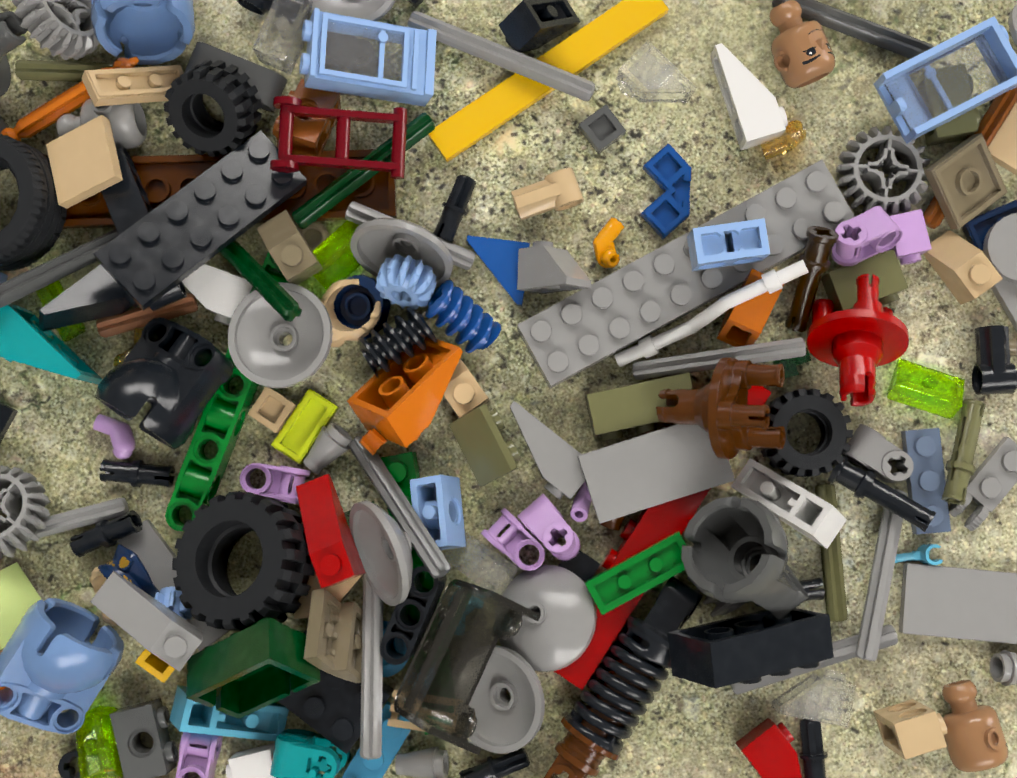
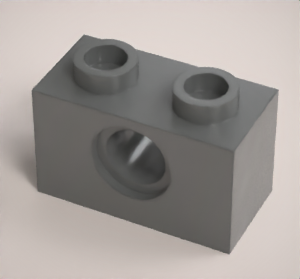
(135, 758)

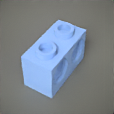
(728, 244)

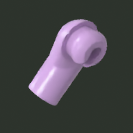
(120, 435)
(581, 504)

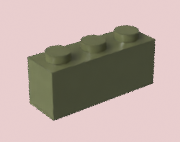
(631, 406)

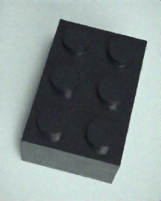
(332, 708)

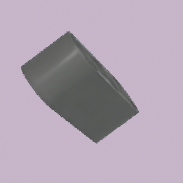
(266, 81)

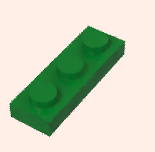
(637, 573)

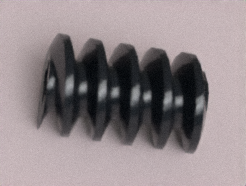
(396, 341)

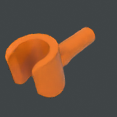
(372, 441)

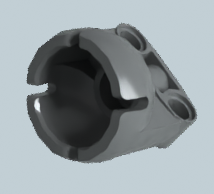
(741, 556)

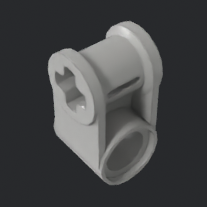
(872, 452)

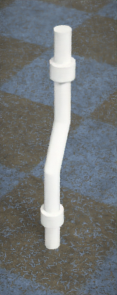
(770, 281)

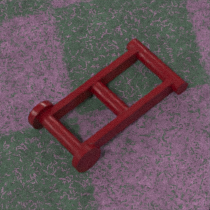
(289, 163)

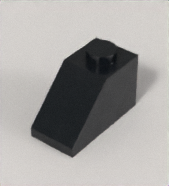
(537, 23)

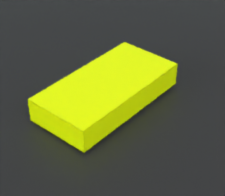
(304, 426)

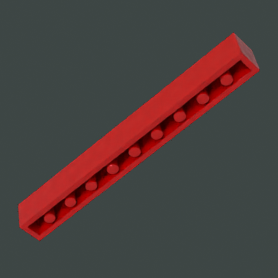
(648, 529)

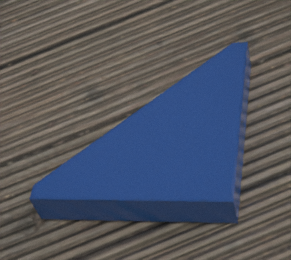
(501, 260)

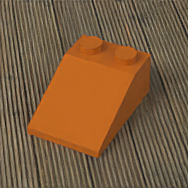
(408, 396)

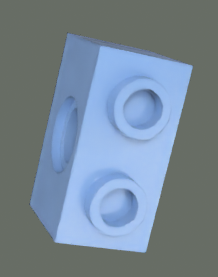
(440, 508)

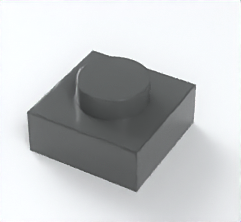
(602, 129)

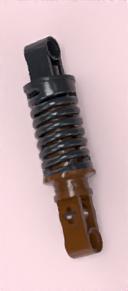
(626, 688)

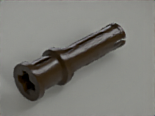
(816, 260)

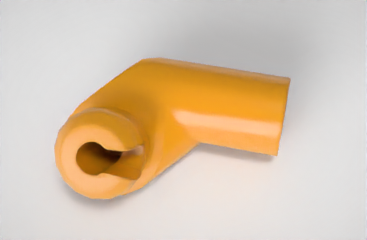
(604, 244)

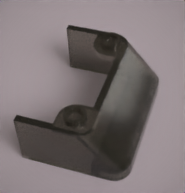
(453, 659)

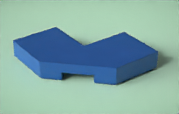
(674, 178)

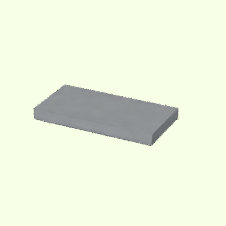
(652, 470)
(959, 603)

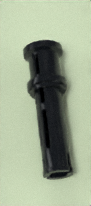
(866, 485)

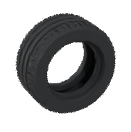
(38, 215)

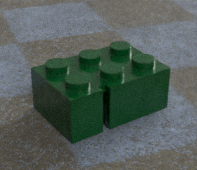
(250, 669)

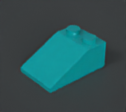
(28, 344)

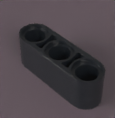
(403, 627)

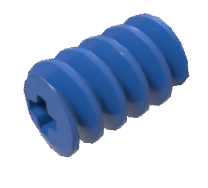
(462, 317)

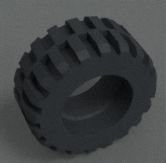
(205, 555)

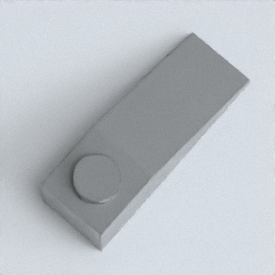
(553, 456)
(148, 621)

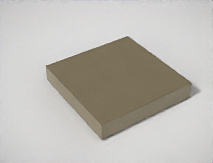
(965, 181)

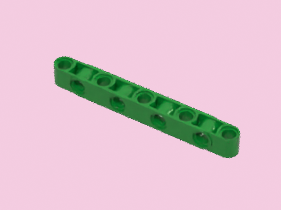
(219, 422)

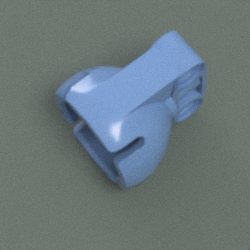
(147, 28)
(55, 666)

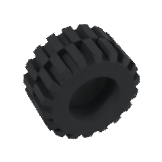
(196, 124)
(832, 429)

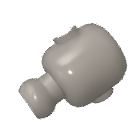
(126, 122)

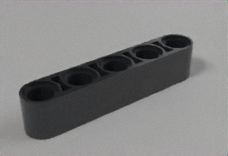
(129, 204)

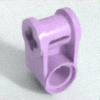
(865, 236)
(278, 481)
(548, 526)
(513, 539)
(198, 754)

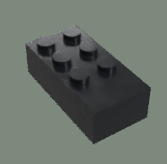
(750, 647)

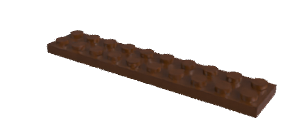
(168, 174)

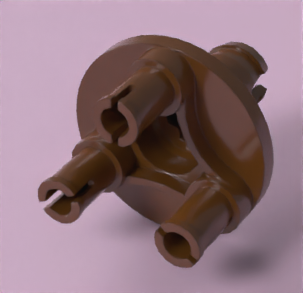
(724, 409)

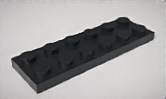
(198, 221)

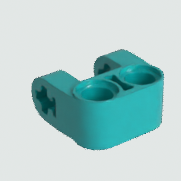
(300, 753)

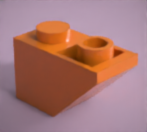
(746, 321)

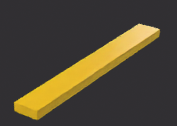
(520, 92)

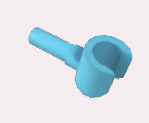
(921, 555)

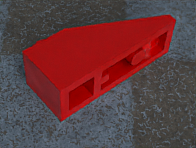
(328, 533)
(770, 751)

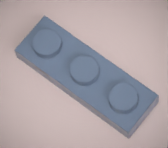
(928, 476)

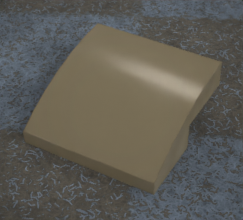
(334, 636)

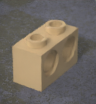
(911, 728)

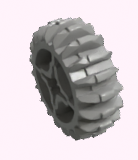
(59, 25)
(909, 171)
(24, 504)

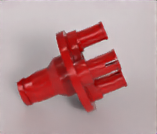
(857, 340)

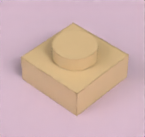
(272, 409)

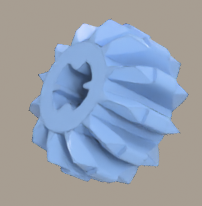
(406, 281)

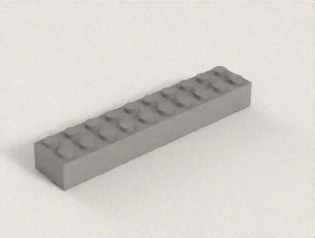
(665, 288)

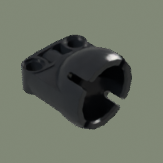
(173, 373)

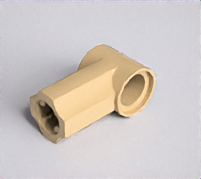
(555, 192)

